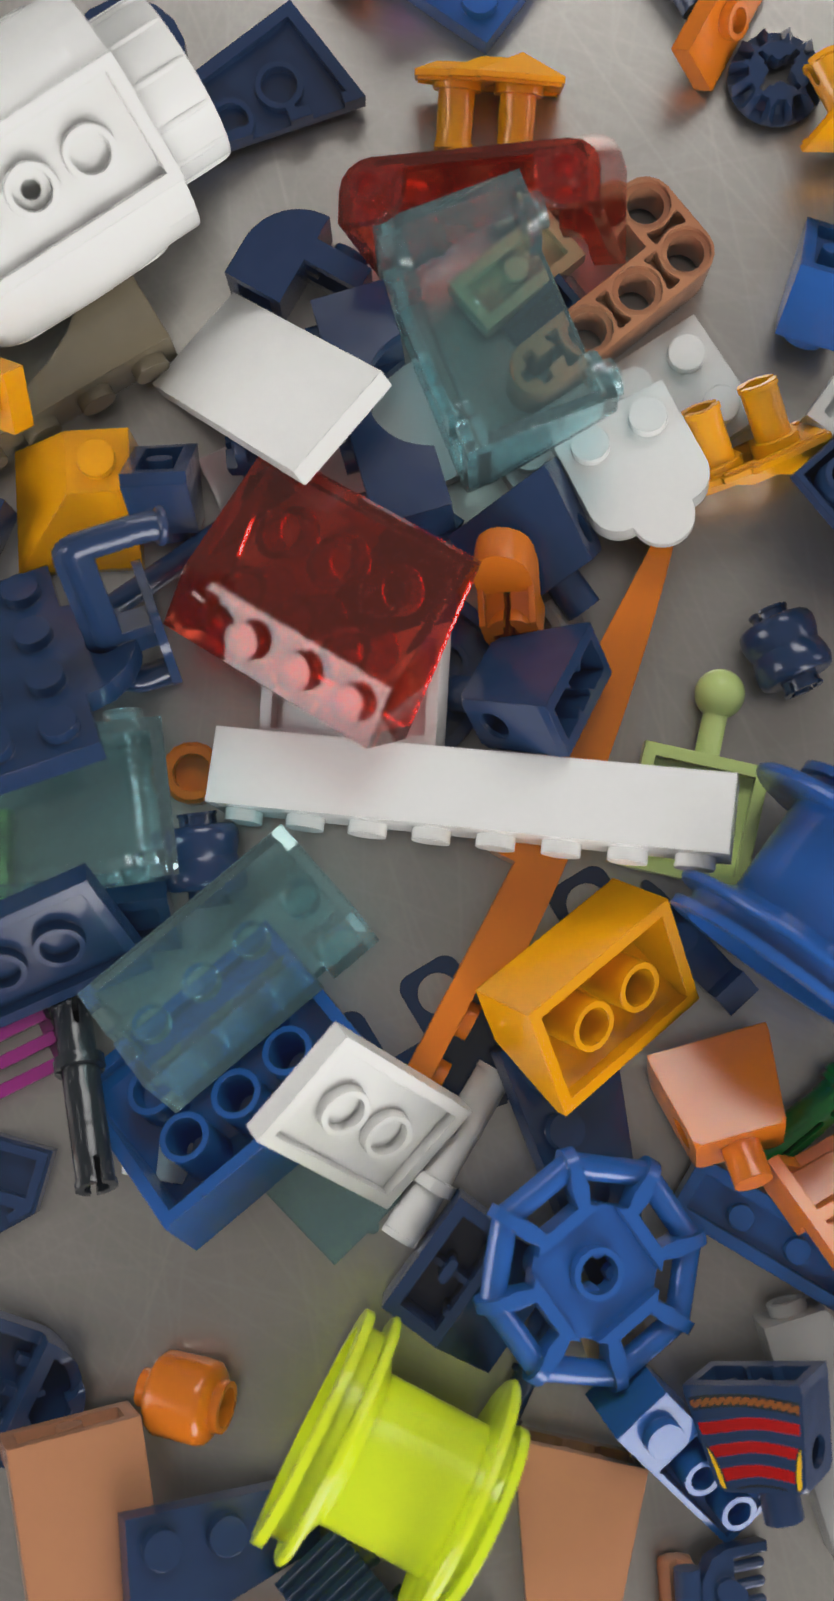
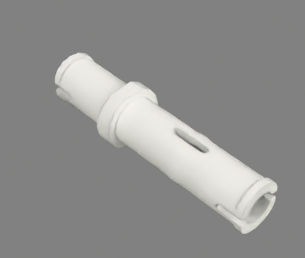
(434, 1183)

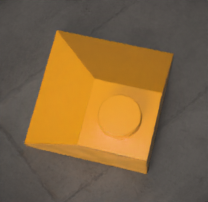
(68, 487)

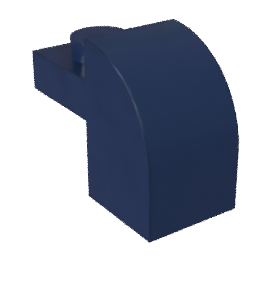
(289, 253)

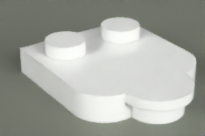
(639, 470)

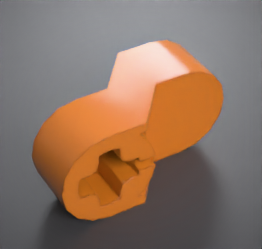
(512, 567)

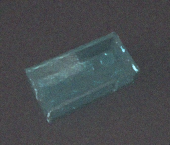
(227, 969)

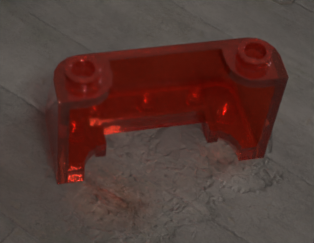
(572, 172)

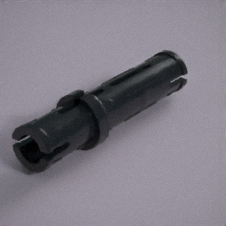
(80, 1069)

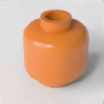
(186, 1397)

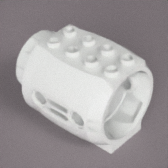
(93, 155)

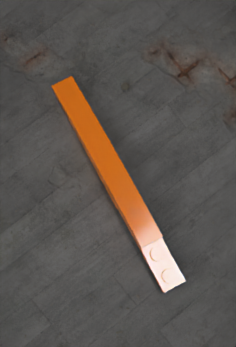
(533, 876)

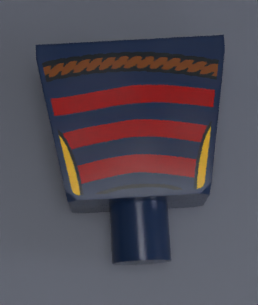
(764, 1430)

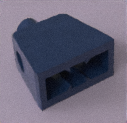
(554, 521)
(534, 690)

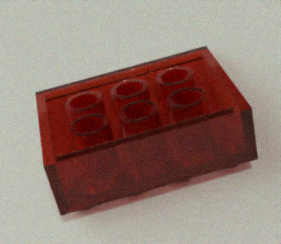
(324, 600)

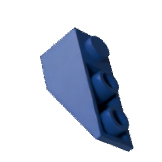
(663, 1437)

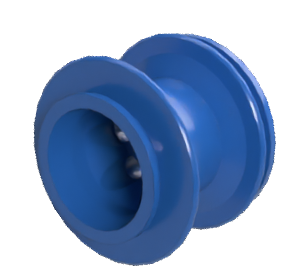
(783, 904)

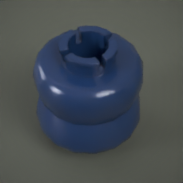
(785, 650)
(202, 851)

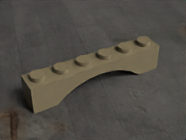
(101, 354)

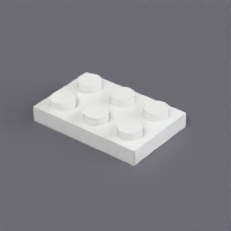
(358, 1117)

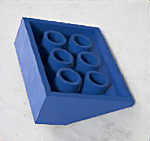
(226, 1162)

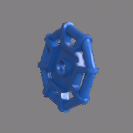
(557, 1259)

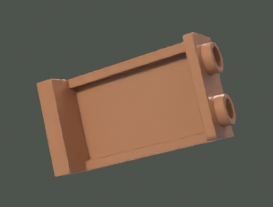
(66, 1498)

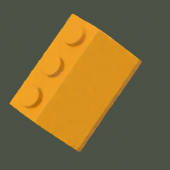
(590, 992)

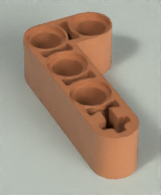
(647, 270)

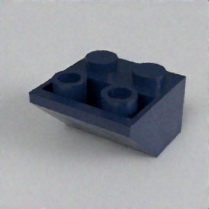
(442, 1277)

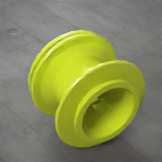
(398, 1470)

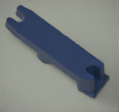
(709, 965)

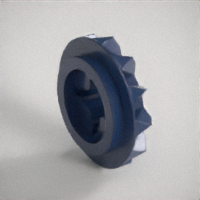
(780, 103)

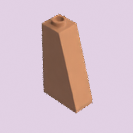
(577, 1517)

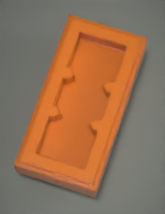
(711, 38)

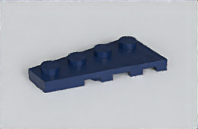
(593, 1127)

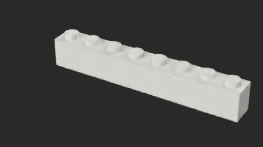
(476, 795)

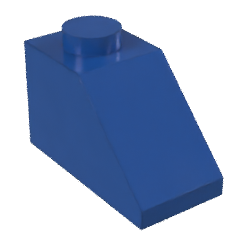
(808, 297)

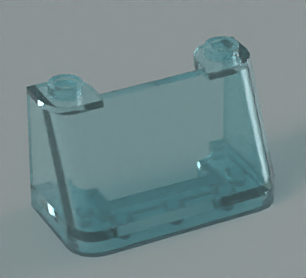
(491, 328)

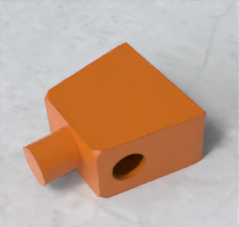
(723, 1101)

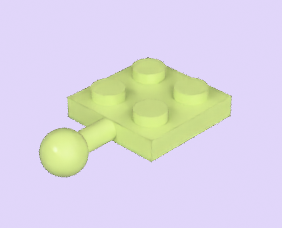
(718, 697)

